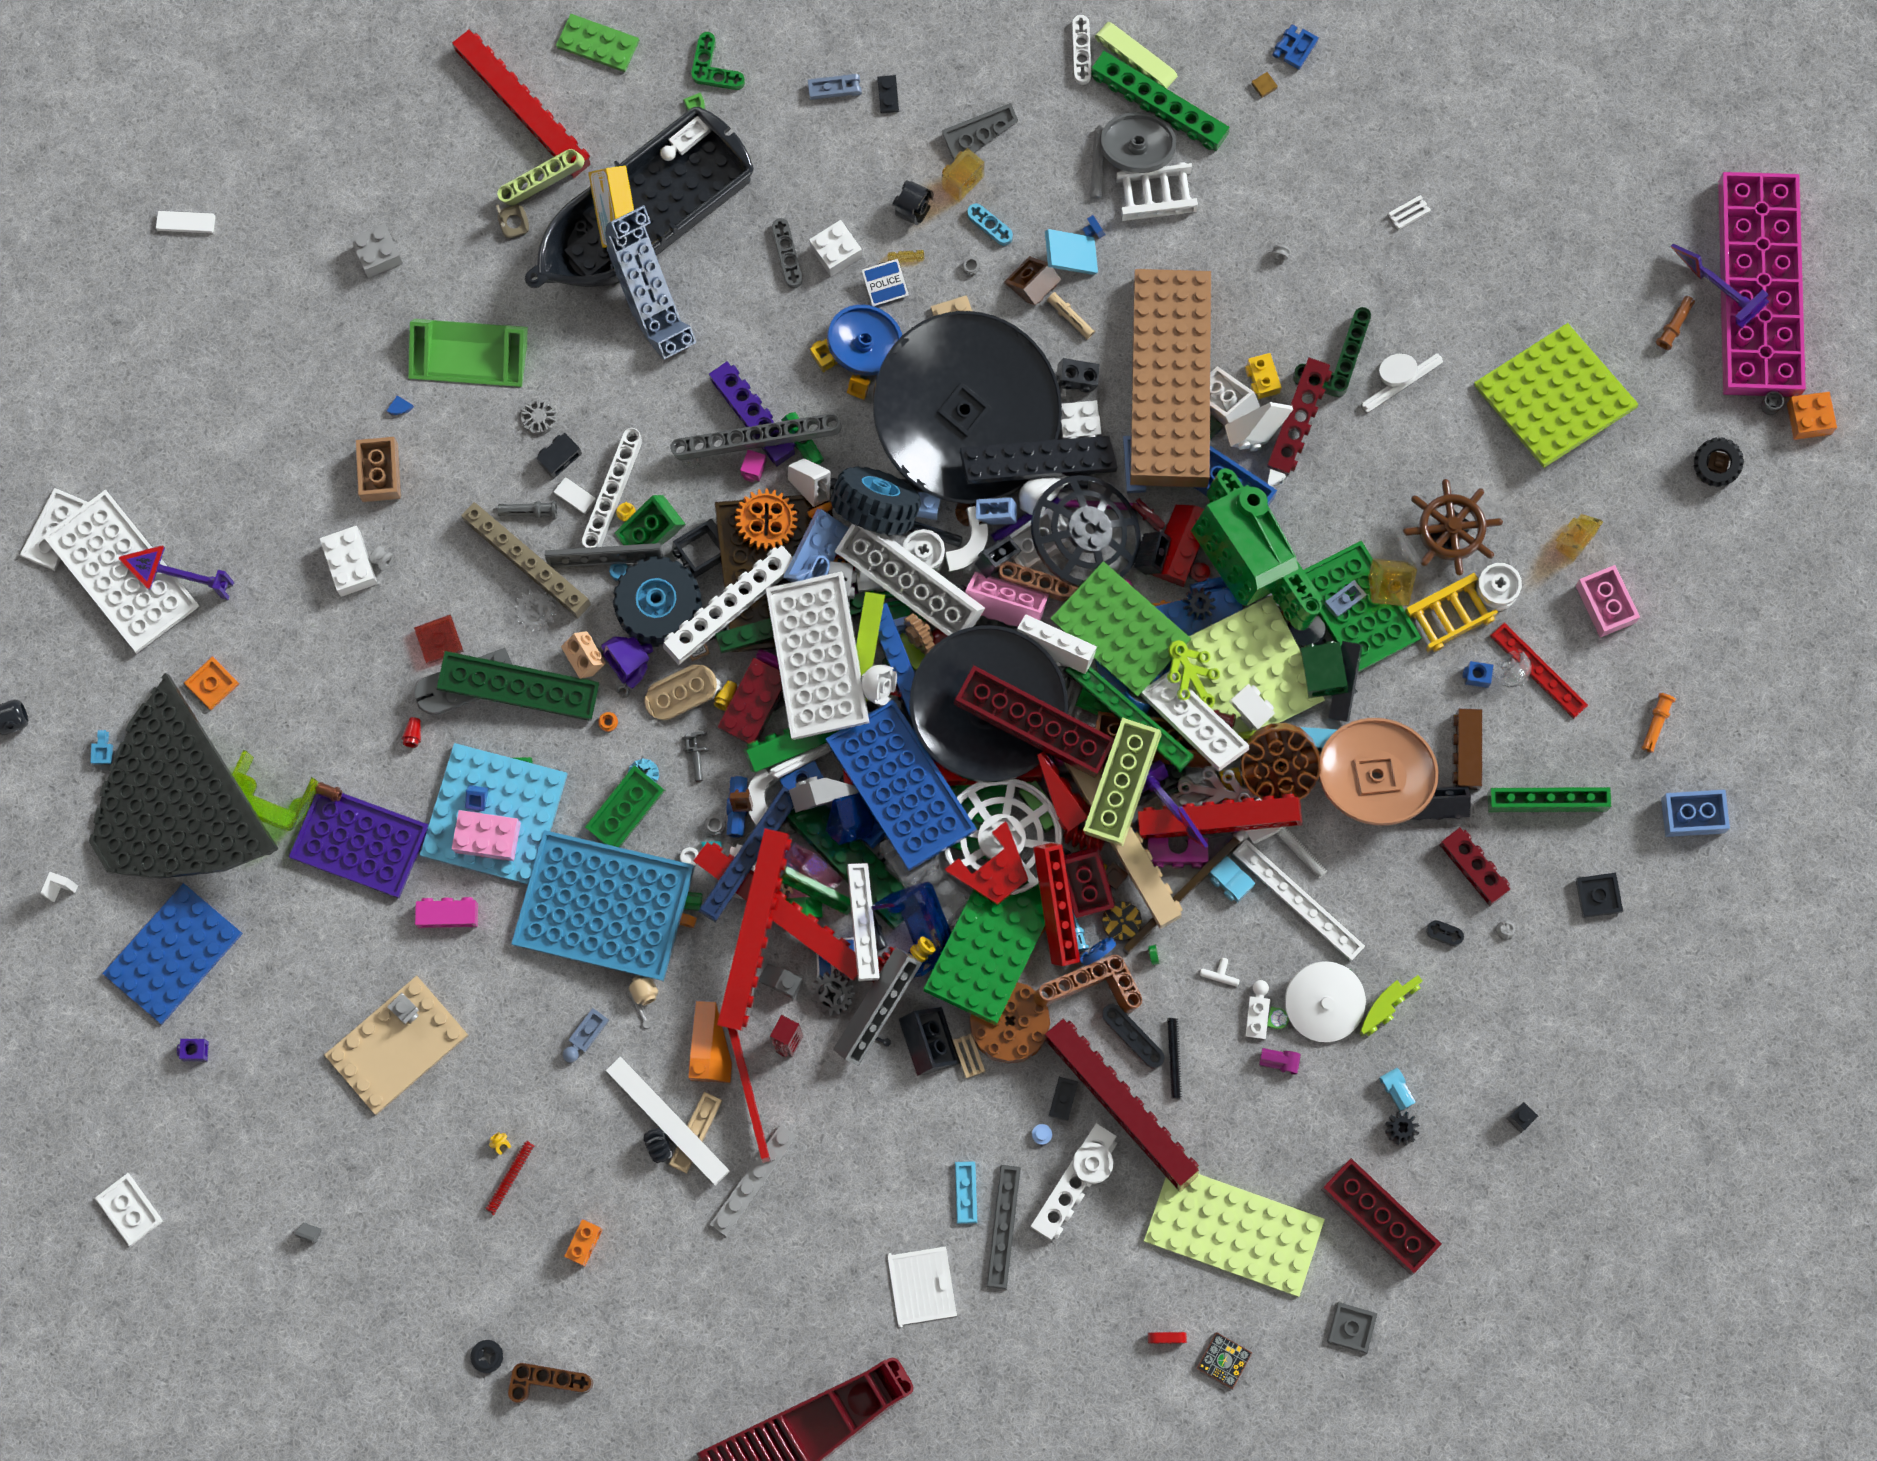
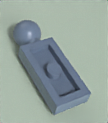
(585, 1035)

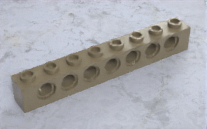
(526, 560)

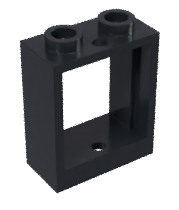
(707, 527)

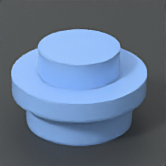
(1042, 1134)

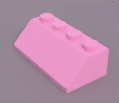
(1006, 600)

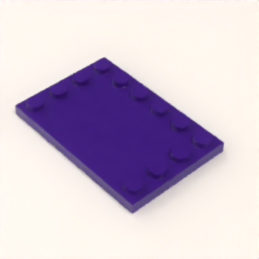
(360, 842)

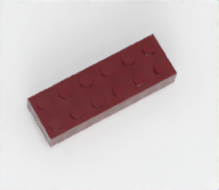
(1381, 1216)

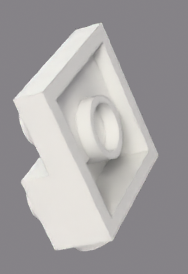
(1080, 420)

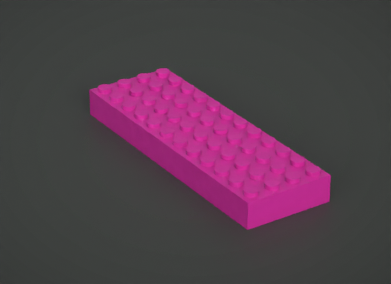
(1757, 254)

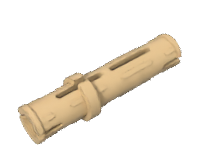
(1062, 307)

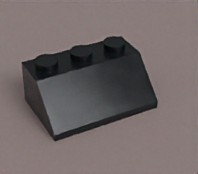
(929, 1040)

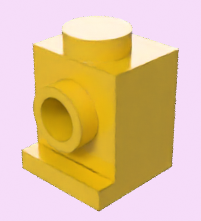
(819, 348)

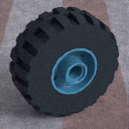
(875, 500)
(651, 582)

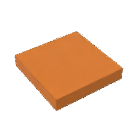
(211, 683)

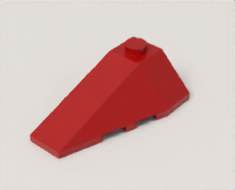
(1068, 805)

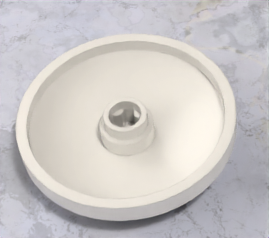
(1325, 1001)

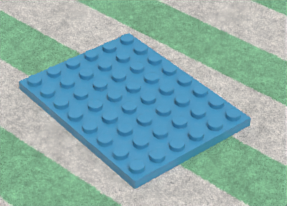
(603, 905)

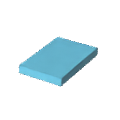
(1071, 252)

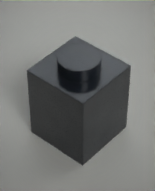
(1522, 1117)

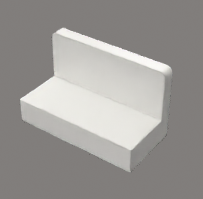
(54, 883)

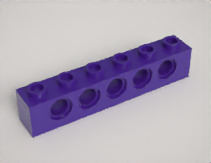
(727, 373)

